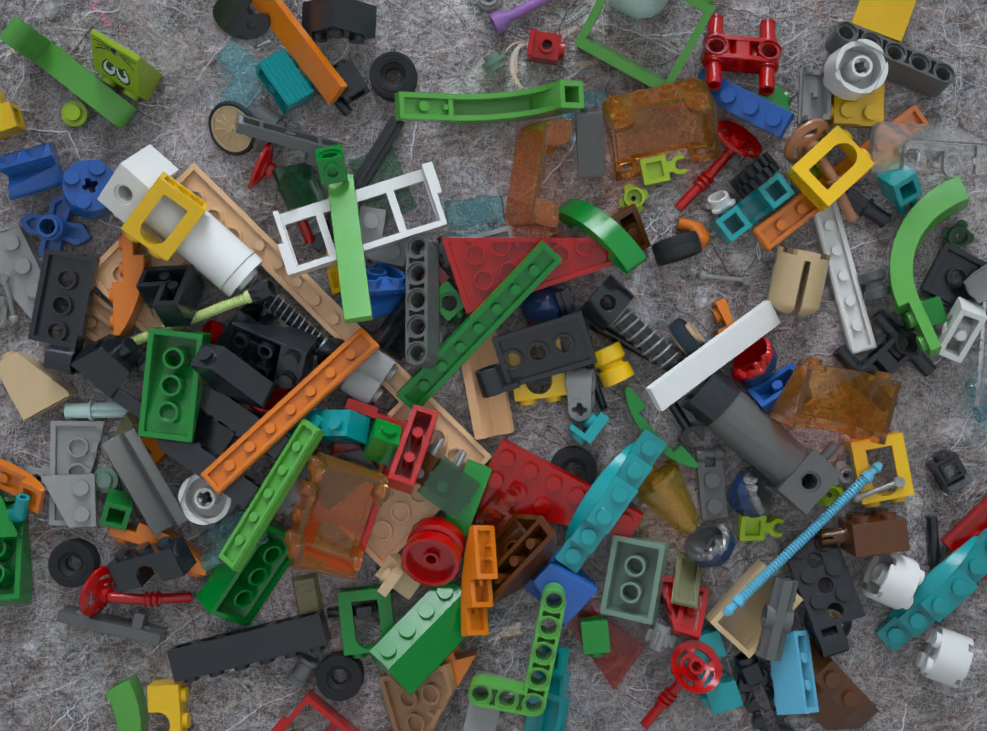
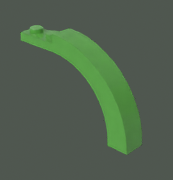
(502, 107)
(923, 217)
(129, 705)

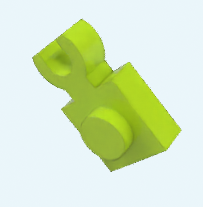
(657, 169)
(755, 528)

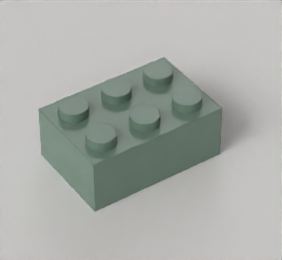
(635, 578)

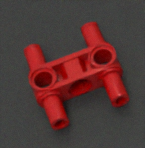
(741, 54)

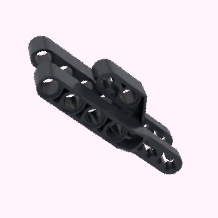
(217, 427)

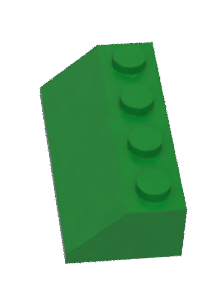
(242, 593)
(422, 638)

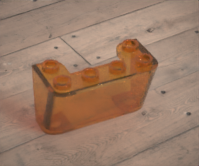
(660, 122)
(333, 516)

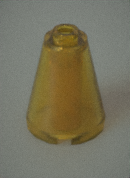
(669, 497)

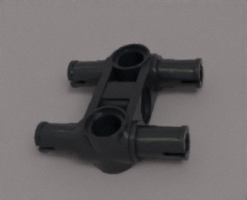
(888, 354)

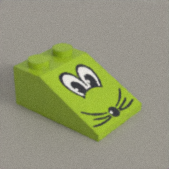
(123, 67)

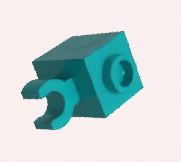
(900, 188)

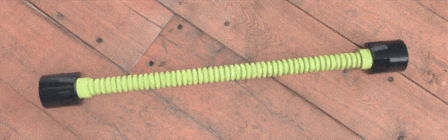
(259, 292)

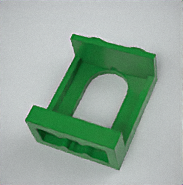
(362, 593)

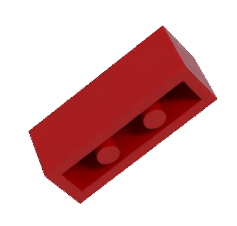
(412, 449)

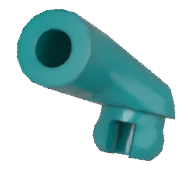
(19, 510)

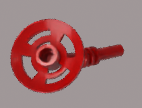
(737, 140)
(263, 168)
(105, 594)
(684, 674)

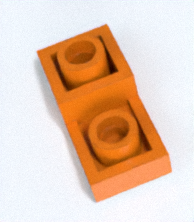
(721, 314)

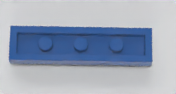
(751, 107)

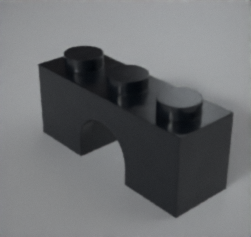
(167, 556)

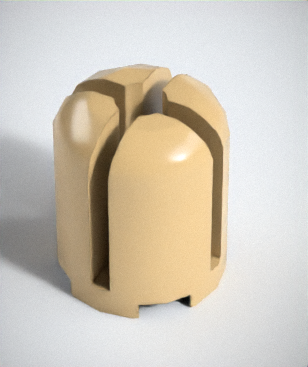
(798, 281)

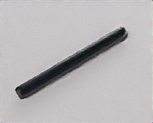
(367, 169)

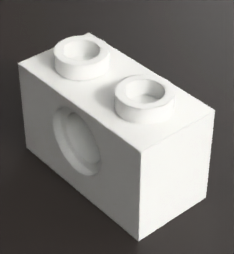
(961, 329)

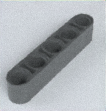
(904, 63)
(429, 312)

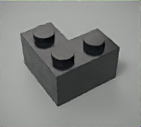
(339, 20)
(172, 292)

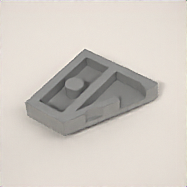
(74, 497)

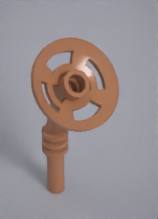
(807, 143)

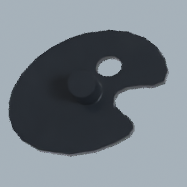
(234, 16)

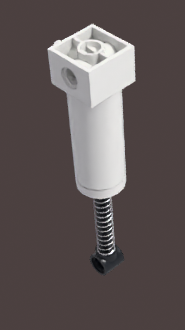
(209, 243)

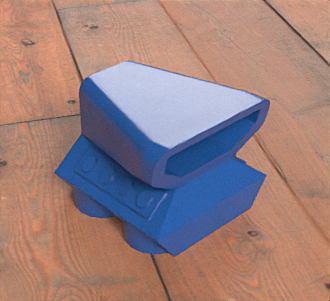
(32, 170)
(386, 288)
(577, 586)

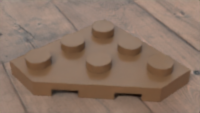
(426, 704)

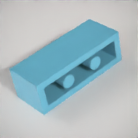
(794, 676)

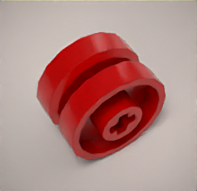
(433, 551)

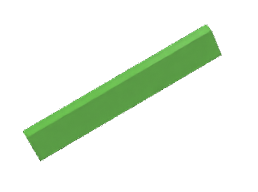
(350, 251)
(271, 495)

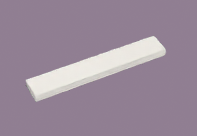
(844, 280)
(713, 355)

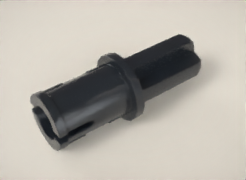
(868, 208)

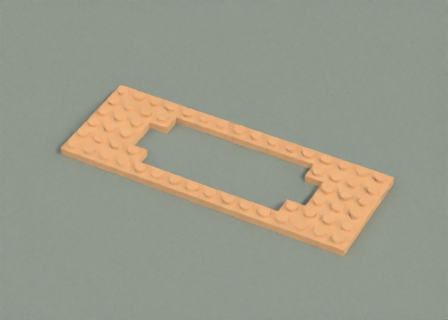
(398, 509)

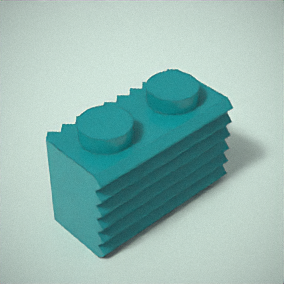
(284, 81)

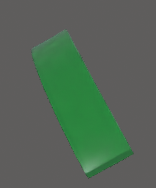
(605, 231)
(634, 406)
(465, 517)

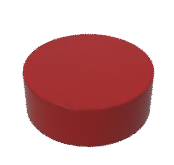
(215, 328)

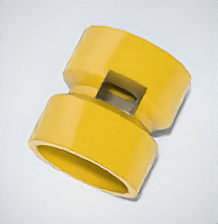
(612, 365)

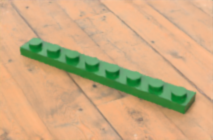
(481, 324)

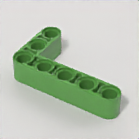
(68, 72)
(536, 662)

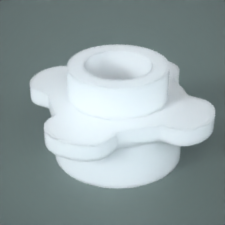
(720, 202)

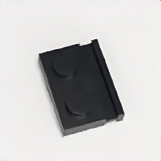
(391, 333)

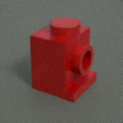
(538, 54)

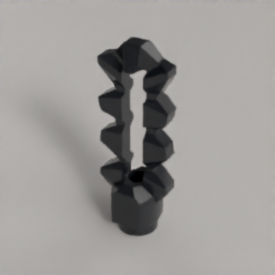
(752, 674)

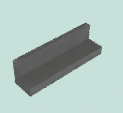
(143, 481)

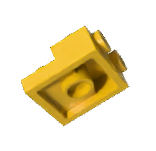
(860, 112)

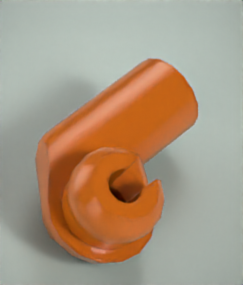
(691, 225)

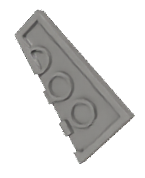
(24, 267)
(72, 451)

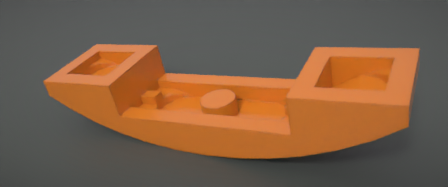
(18, 481)

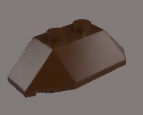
(521, 552)
(839, 699)

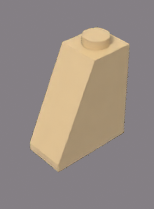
(31, 385)

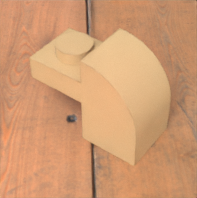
(394, 576)

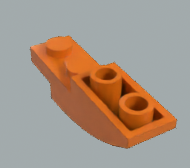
(124, 295)
(143, 534)

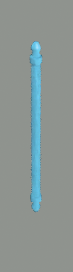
(866, 477)

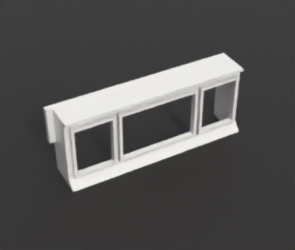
(425, 174)

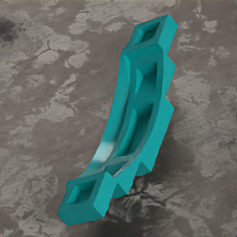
(608, 499)
(938, 593)
(557, 702)

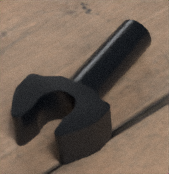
(686, 426)
(360, 611)

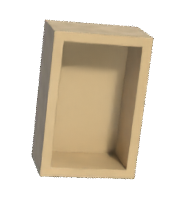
(744, 625)

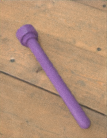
(503, 19)

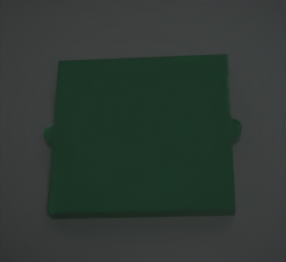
(298, 185)
(448, 487)

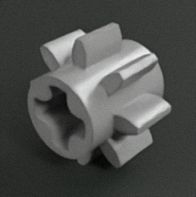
(659, 636)

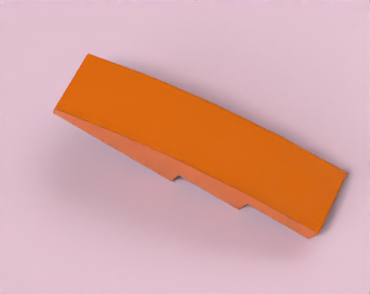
(477, 578)

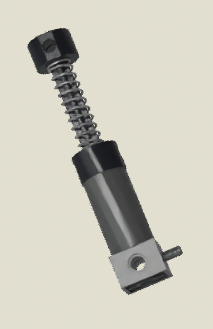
(726, 410)

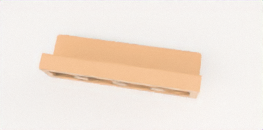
(492, 414)

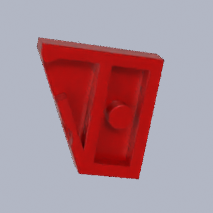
(682, 619)

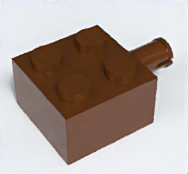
(868, 534)

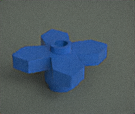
(56, 227)

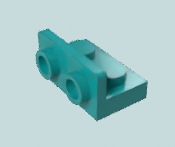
(593, 427)

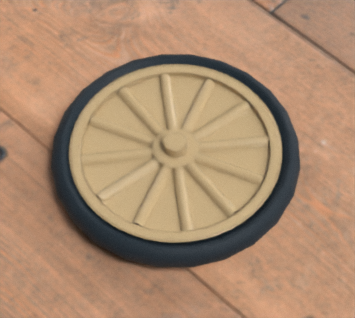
(223, 128)

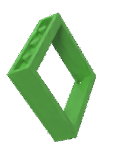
(631, 67)

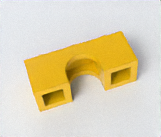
(170, 699)

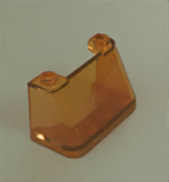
(524, 206)
(838, 400)

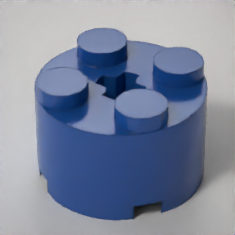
(74, 184)

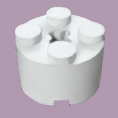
(855, 69)
(195, 503)
(892, 580)
(945, 656)

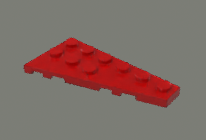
(485, 262)
(544, 488)

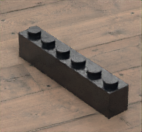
(249, 645)

